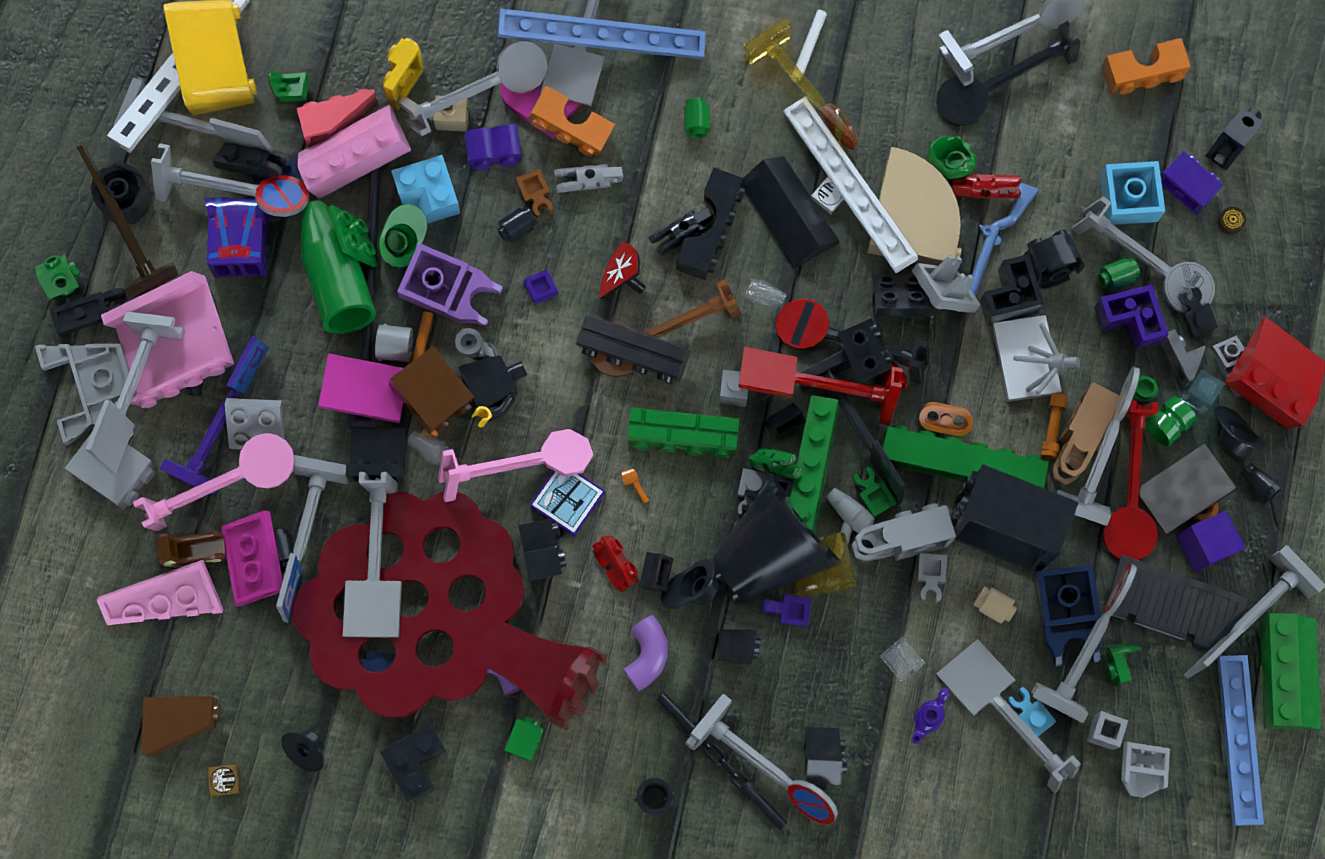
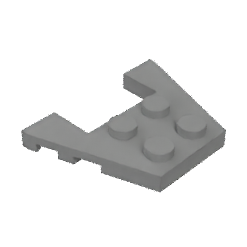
(99, 376)

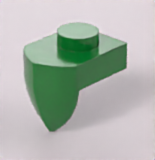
(289, 86)
(1117, 666)

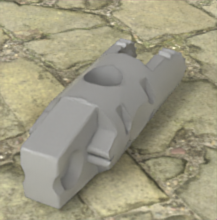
(601, 176)

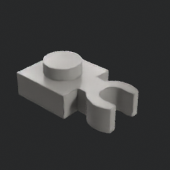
(752, 481)
(933, 572)

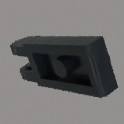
(250, 160)
(84, 311)

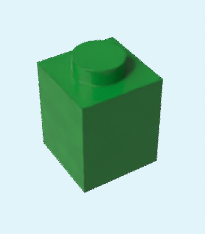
(525, 739)

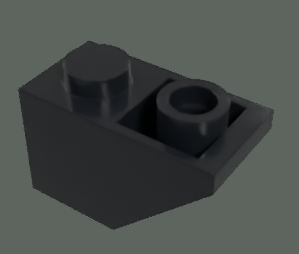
(738, 646)

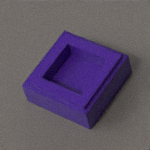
(540, 287)

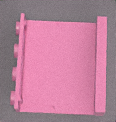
(175, 362)

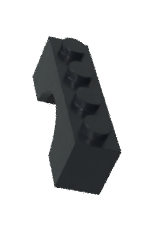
(699, 252)

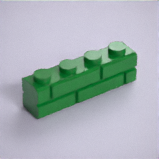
(682, 431)

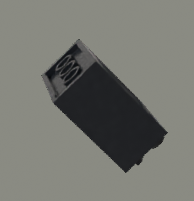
(1012, 518)

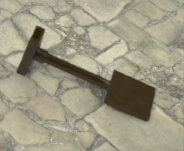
(149, 276)

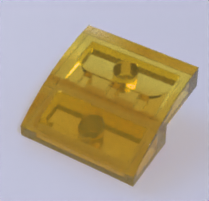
(833, 579)

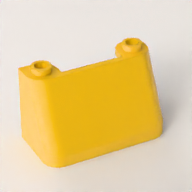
(209, 55)

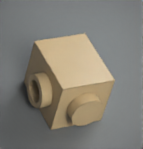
(453, 117)

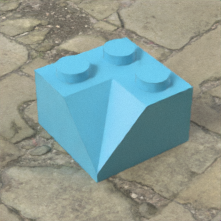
(428, 188)
(1134, 192)

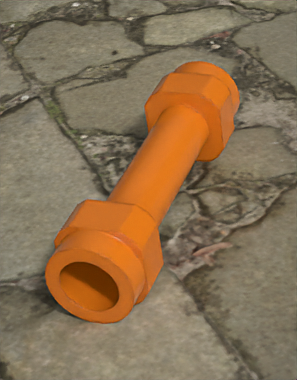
(1050, 447)

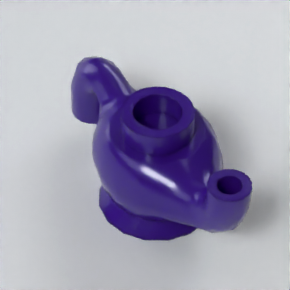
(929, 716)

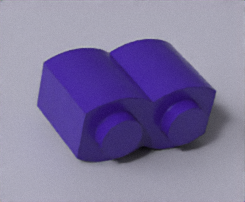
(493, 146)

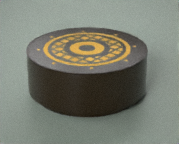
(1231, 220)

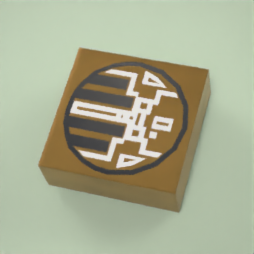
(224, 780)

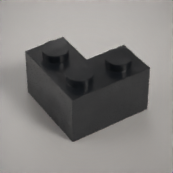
(1019, 293)
(540, 549)
(406, 761)

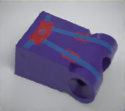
(236, 237)

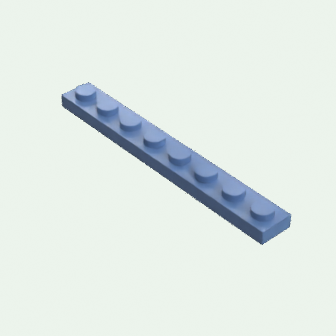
(600, 34)

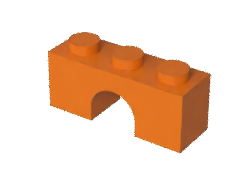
(1126, 74)
(549, 115)

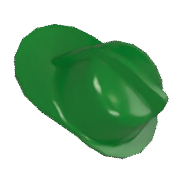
(402, 234)

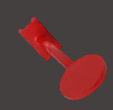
(1131, 529)

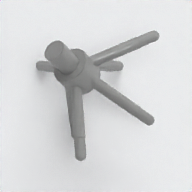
(1056, 362)

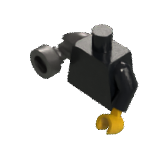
(488, 376)

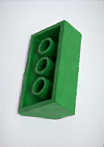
(1290, 672)

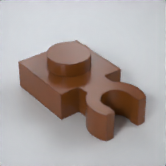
(534, 189)

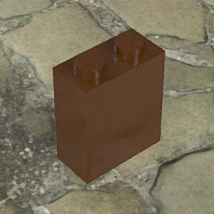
(432, 391)

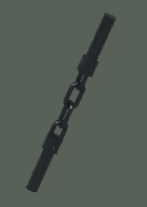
(748, 789)

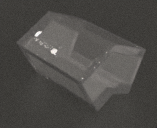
(902, 659)

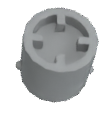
(394, 343)

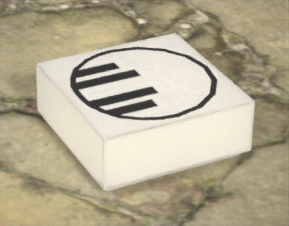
(827, 196)

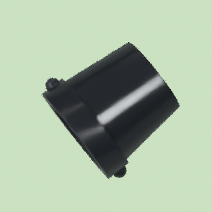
(654, 796)

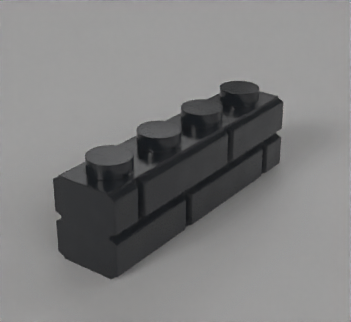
(633, 348)

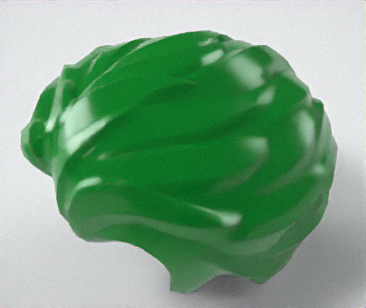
(951, 157)

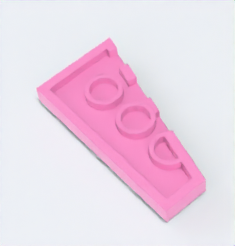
(171, 594)

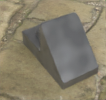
(1183, 363)

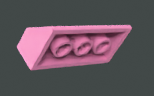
(352, 152)

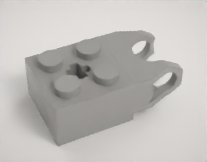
(907, 534)

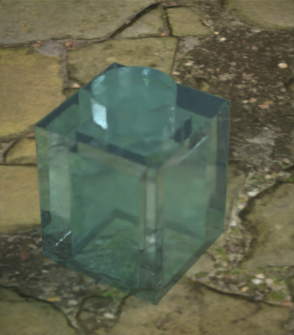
(1202, 391)

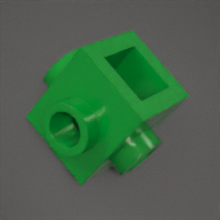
(58, 276)

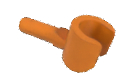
(631, 477)

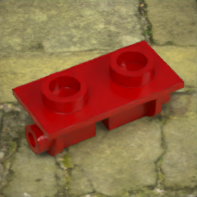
(611, 552)

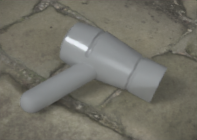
(852, 512)

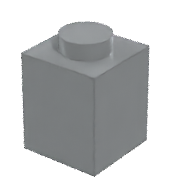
(729, 391)
(1107, 730)

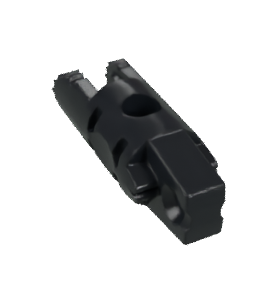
(691, 222)

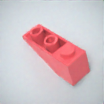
(333, 115)

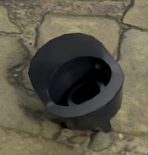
(1236, 435)
(692, 585)

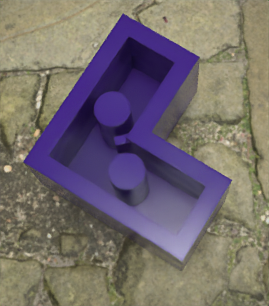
(1138, 311)

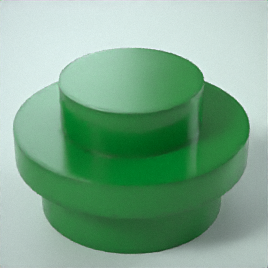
(1145, 390)

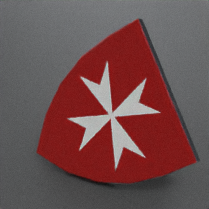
(622, 270)

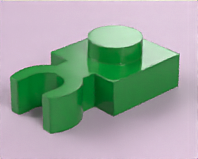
(875, 496)

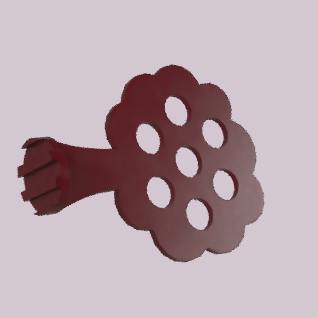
(547, 671)

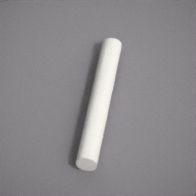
(811, 40)

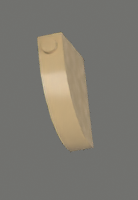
(920, 207)

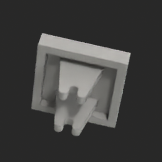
(947, 286)
(251, 418)

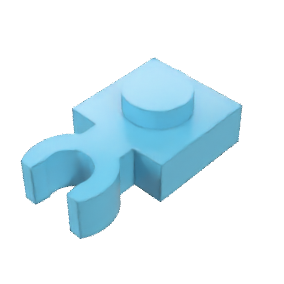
(1034, 714)

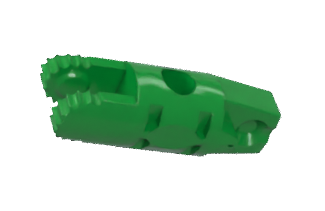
(776, 463)

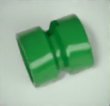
(1171, 421)

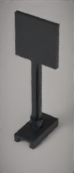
(830, 368)

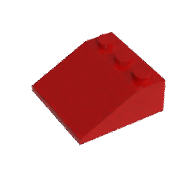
(1278, 375)

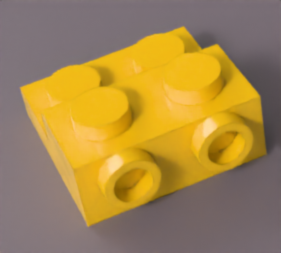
(406, 68)

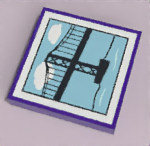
(567, 500)

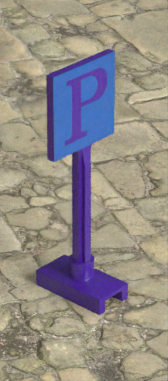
(239, 382)

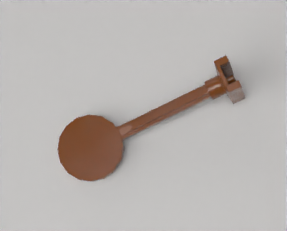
(715, 304)

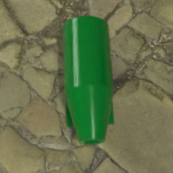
(331, 256)

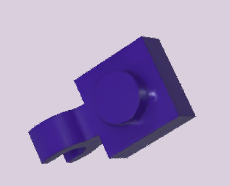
(792, 610)

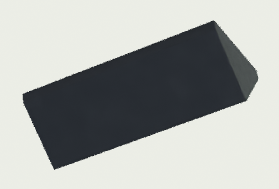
(788, 210)

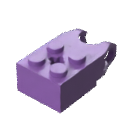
(455, 289)

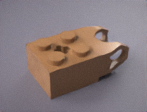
(1085, 431)

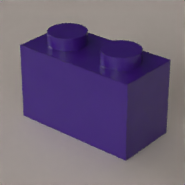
(1190, 182)

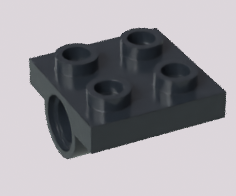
(899, 297)

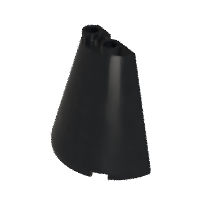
(770, 547)

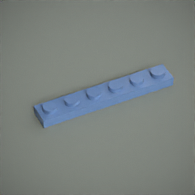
(1240, 740)

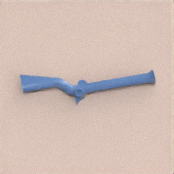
(990, 233)

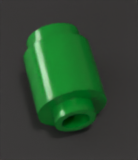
(697, 118)
(1118, 274)

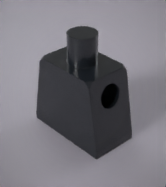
(1240, 131)

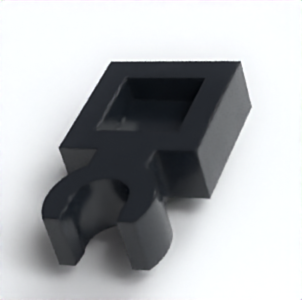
(1199, 316)

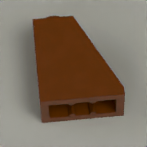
(175, 721)

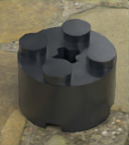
(133, 191)
(1054, 259)

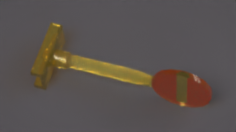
(770, 42)

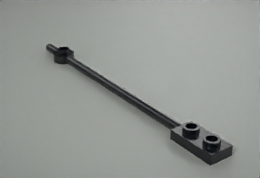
(357, 421)

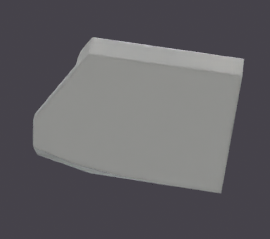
(1144, 768)

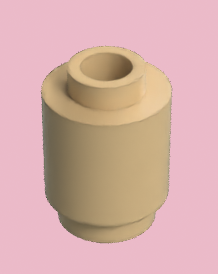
(995, 604)

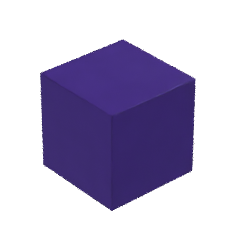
(1210, 541)

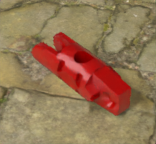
(987, 186)

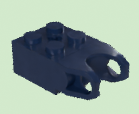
(1064, 620)

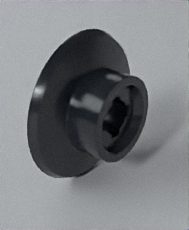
(304, 750)

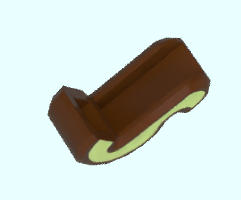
(186, 550)

